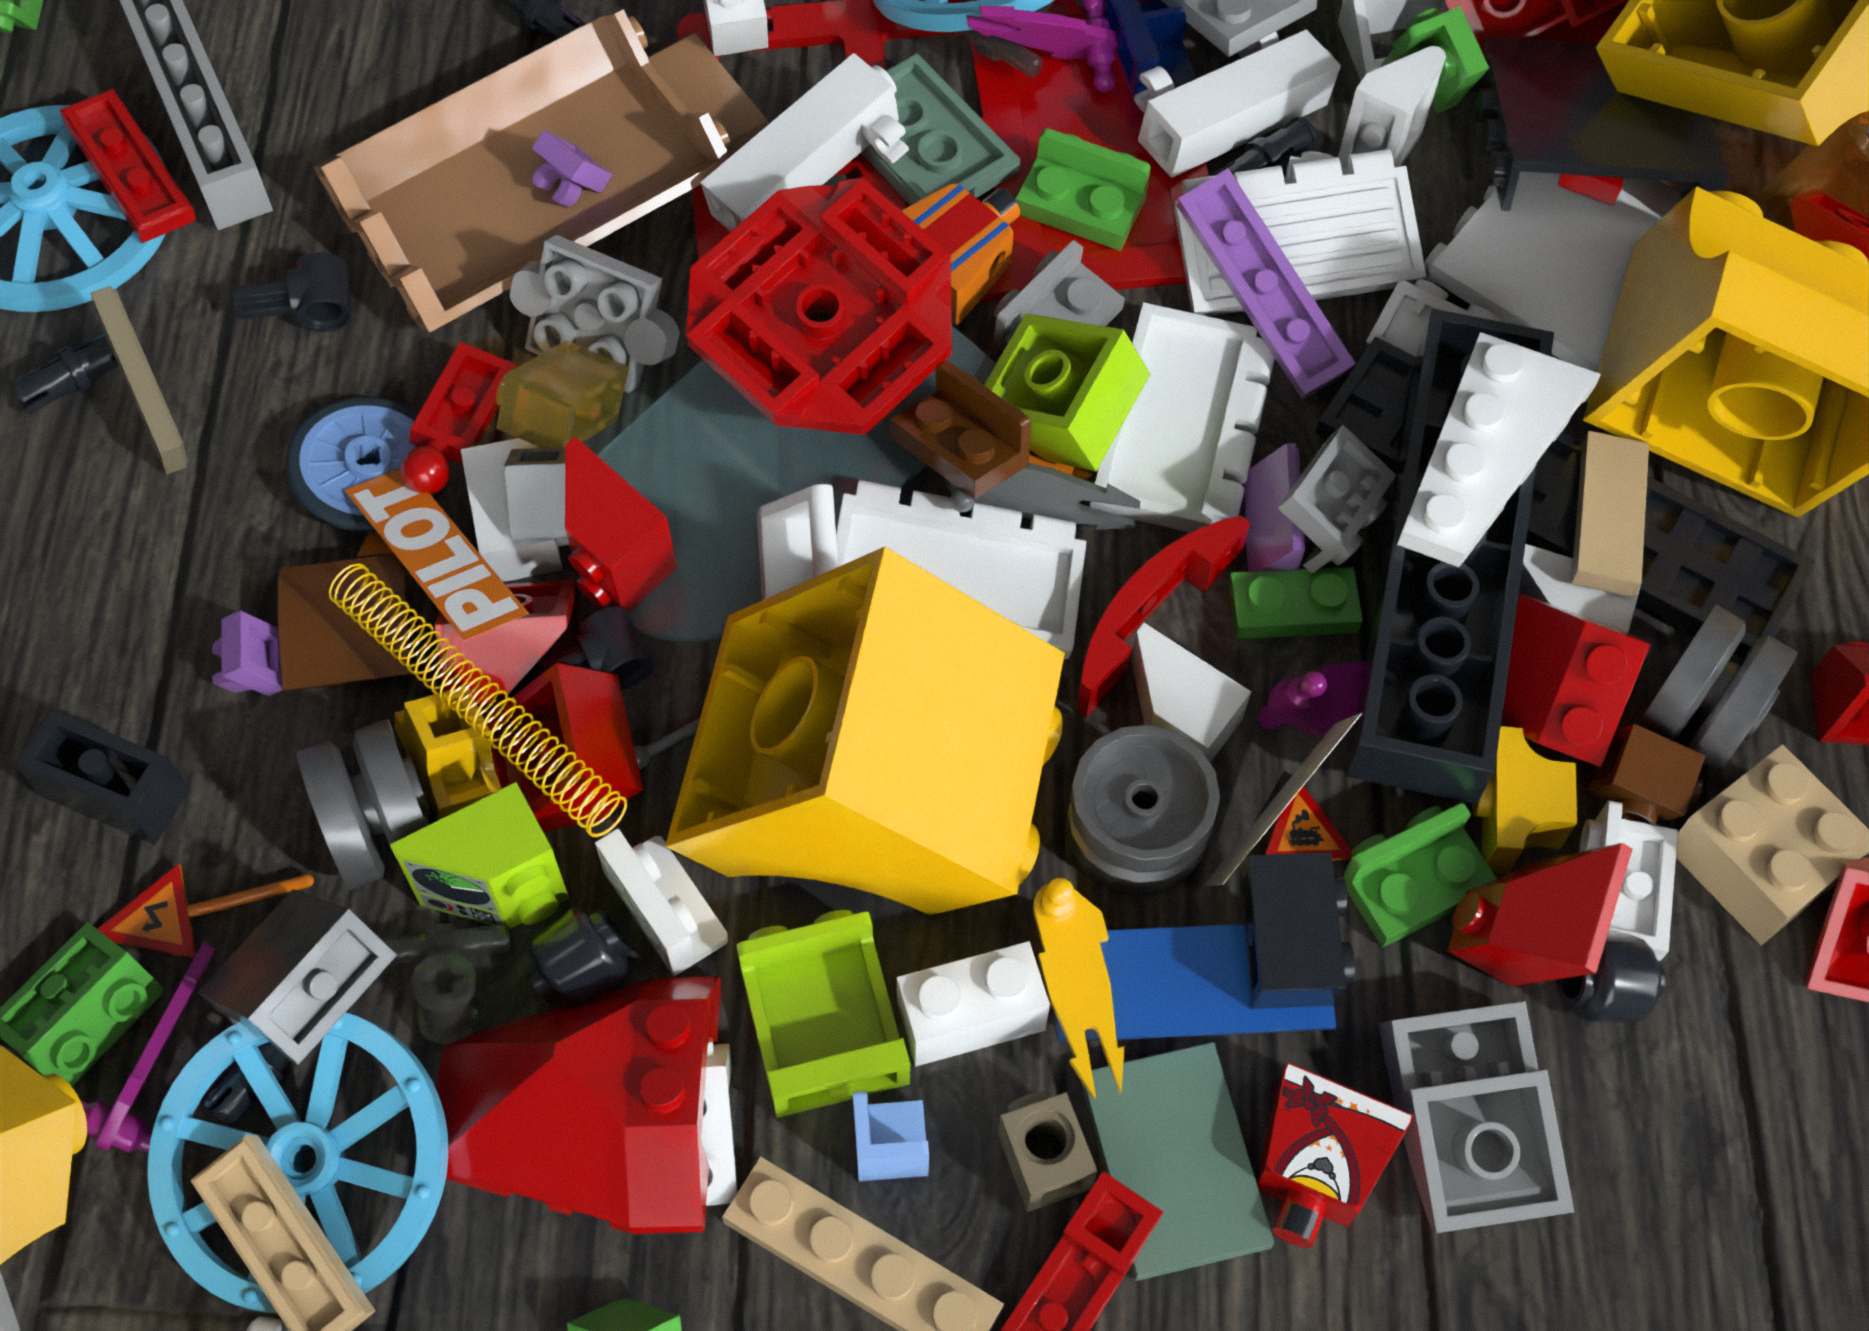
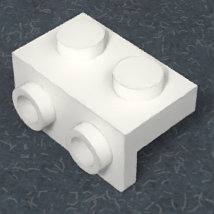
(1648, 884)

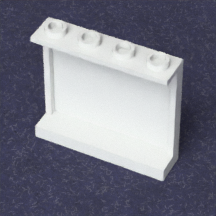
(1551, 258)

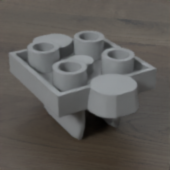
(595, 305)

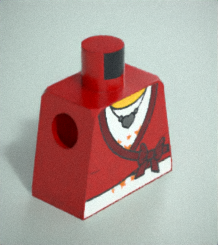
(1324, 1151)

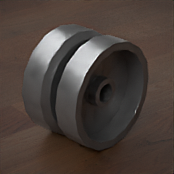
(1722, 692)
(363, 805)
(1142, 809)

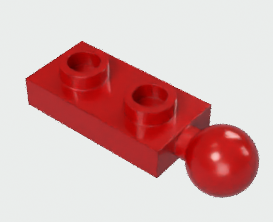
(453, 417)

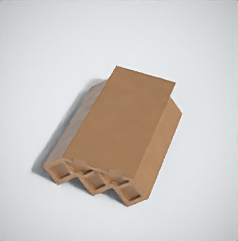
(451, 187)

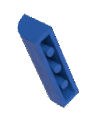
(1189, 986)

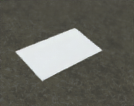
(1280, 801)

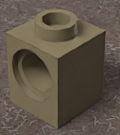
(1039, 1179)

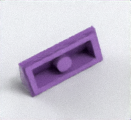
(1272, 538)

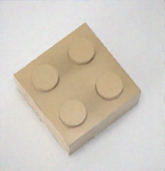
(1771, 844)

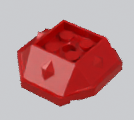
(835, 254)

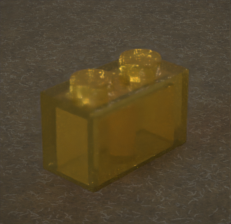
(561, 396)

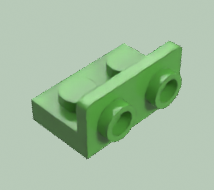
(1463, 59)
(1084, 189)
(1415, 874)
(77, 1005)

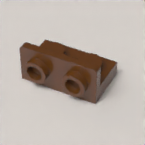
(965, 432)

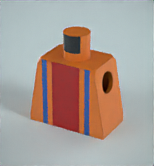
(974, 235)

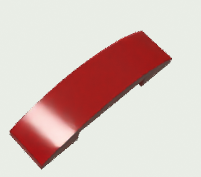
(1195, 557)
(1087, 1261)

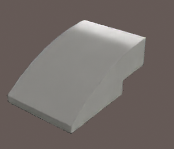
(1482, 1117)

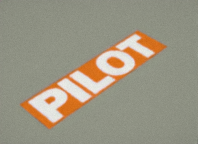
(437, 555)

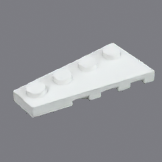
(1493, 436)

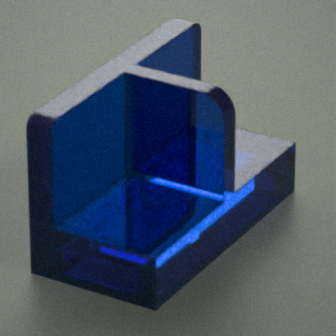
(1147, 38)

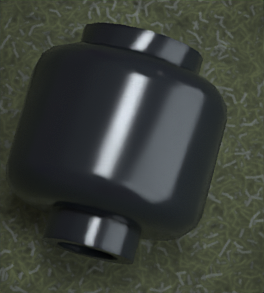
(578, 957)
(1622, 988)

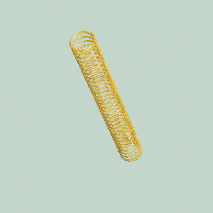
(600, 805)

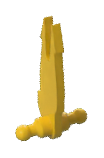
(1077, 975)

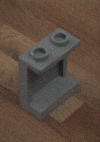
(298, 973)

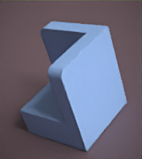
(890, 1139)

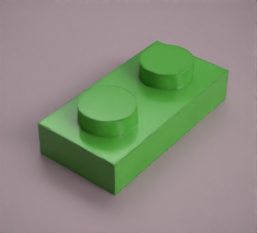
(1294, 603)

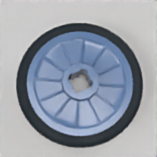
(333, 442)

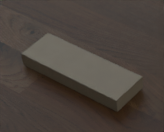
(140, 379)

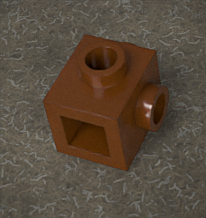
(1648, 776)

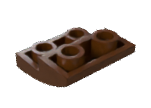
(321, 642)

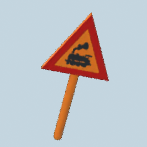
(1306, 829)

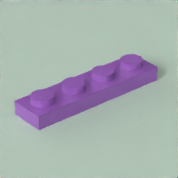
(1265, 284)

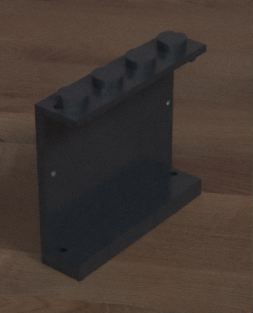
(1559, 113)

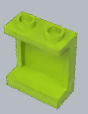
(822, 1012)

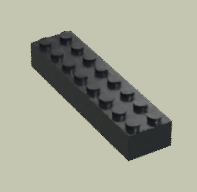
(1439, 628)

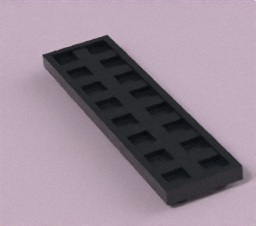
(1689, 549)

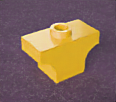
(447, 752)
(1525, 802)

